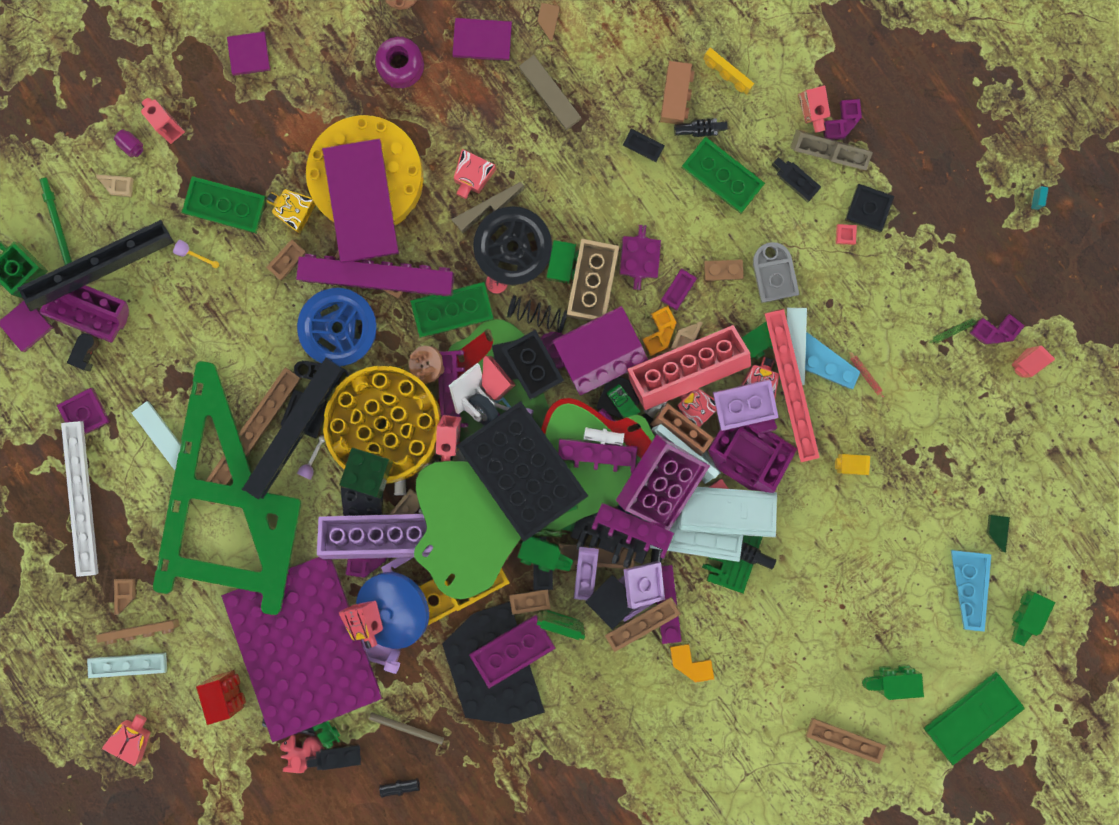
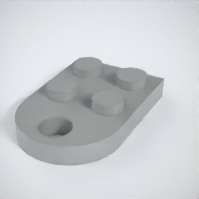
(775, 275)

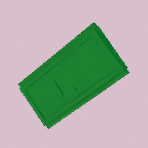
(561, 624)
(974, 718)

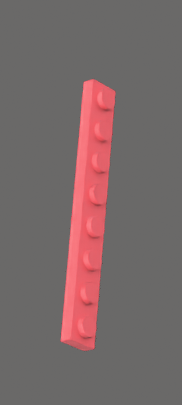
(792, 385)

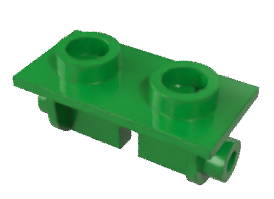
(327, 735)

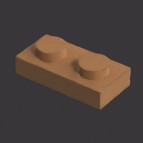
(286, 260)
(723, 270)
(529, 601)

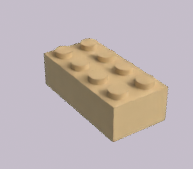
(592, 280)

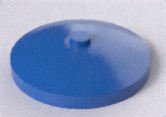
(400, 606)

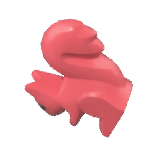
(297, 756)

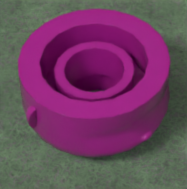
(404, 76)

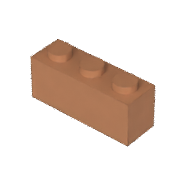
(676, 93)
(683, 428)

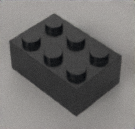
(532, 365)

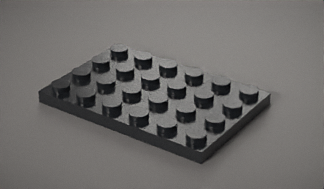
(522, 471)

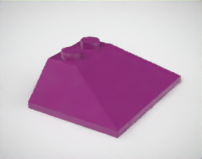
(752, 458)

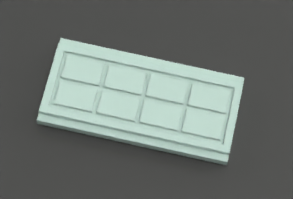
(731, 512)
(705, 543)

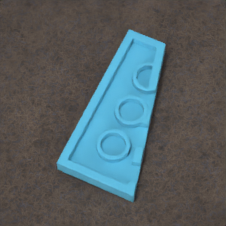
(828, 365)
(972, 585)

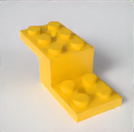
(447, 604)

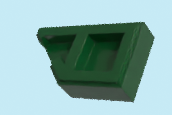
(998, 530)

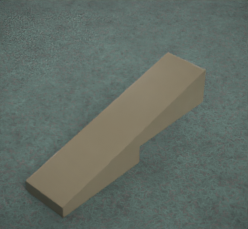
(549, 92)
(831, 150)
(471, 216)

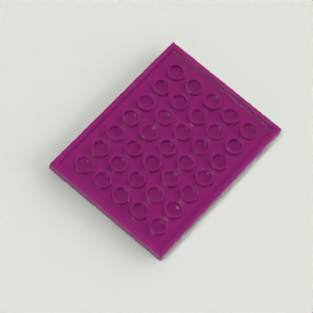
(302, 657)

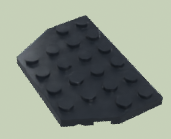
(507, 700)

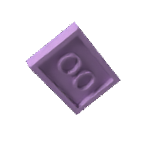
(745, 404)

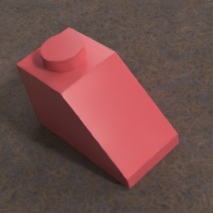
(1032, 361)
(495, 379)

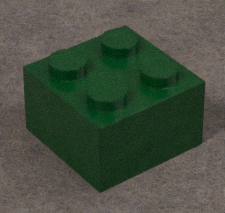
(366, 473)

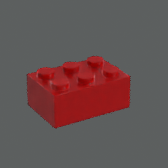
(221, 697)

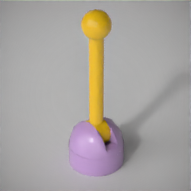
(182, 249)

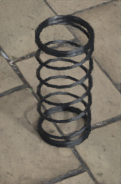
(512, 307)

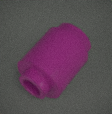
(128, 143)

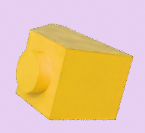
(852, 464)

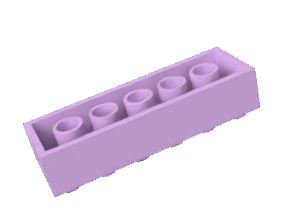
(370, 536)

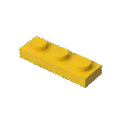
(728, 71)

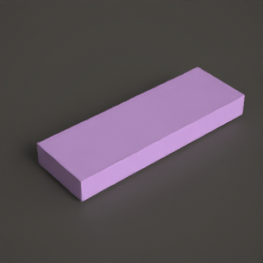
(586, 573)

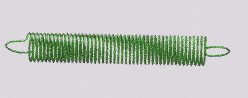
(955, 332)
(546, 532)

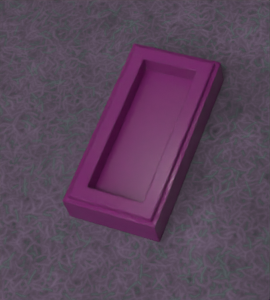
(678, 289)

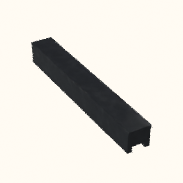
(95, 265)
(293, 429)

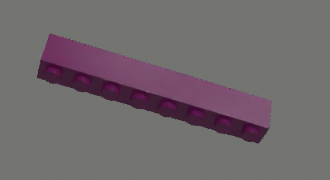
(376, 276)

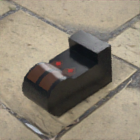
(83, 351)

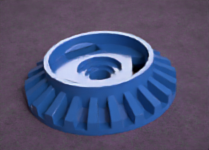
(313, 326)

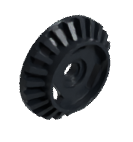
(518, 224)

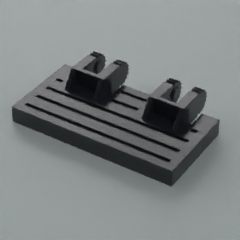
(611, 544)

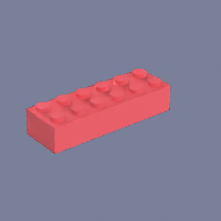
(689, 367)

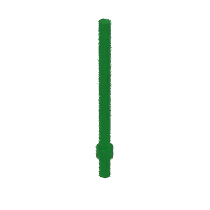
(49, 198)

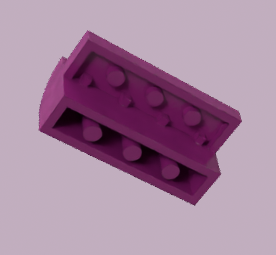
(89, 312)

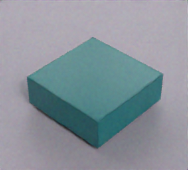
(1039, 198)

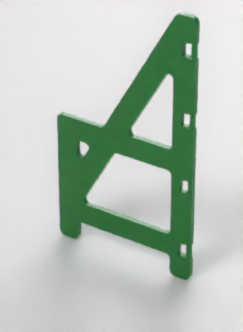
(272, 546)

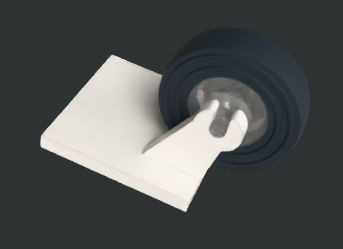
(470, 396)

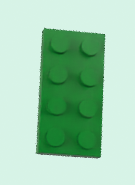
(723, 175)
(224, 204)
(445, 313)

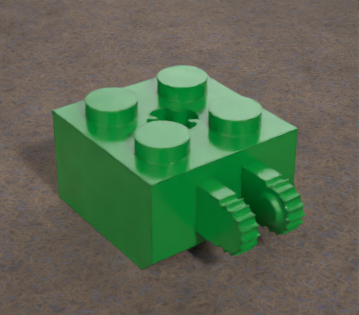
(28, 267)
(896, 683)

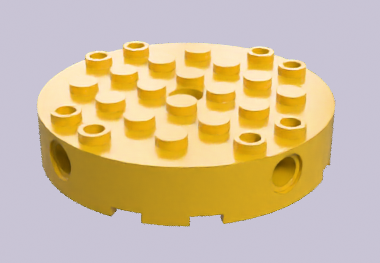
(400, 156)
(379, 395)

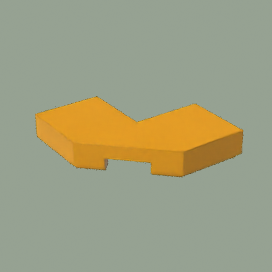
(665, 324)
(682, 661)

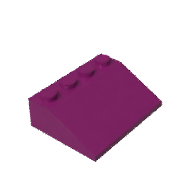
(600, 350)
(662, 483)

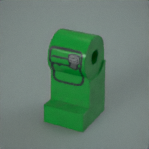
(622, 402)

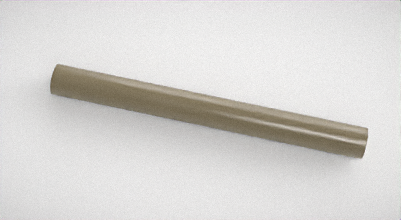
(406, 728)

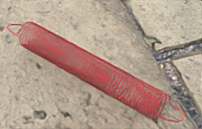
(866, 375)

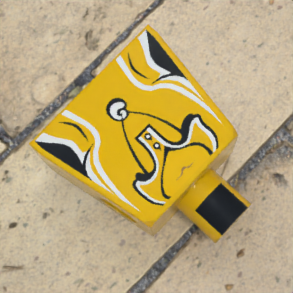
(292, 208)

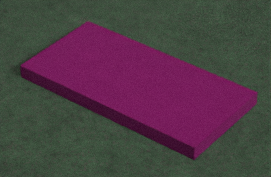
(360, 200)

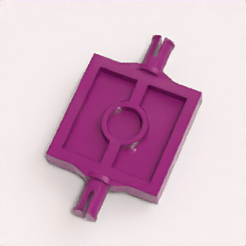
(640, 257)

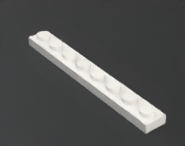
(79, 498)

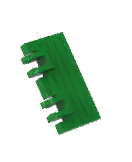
(731, 573)

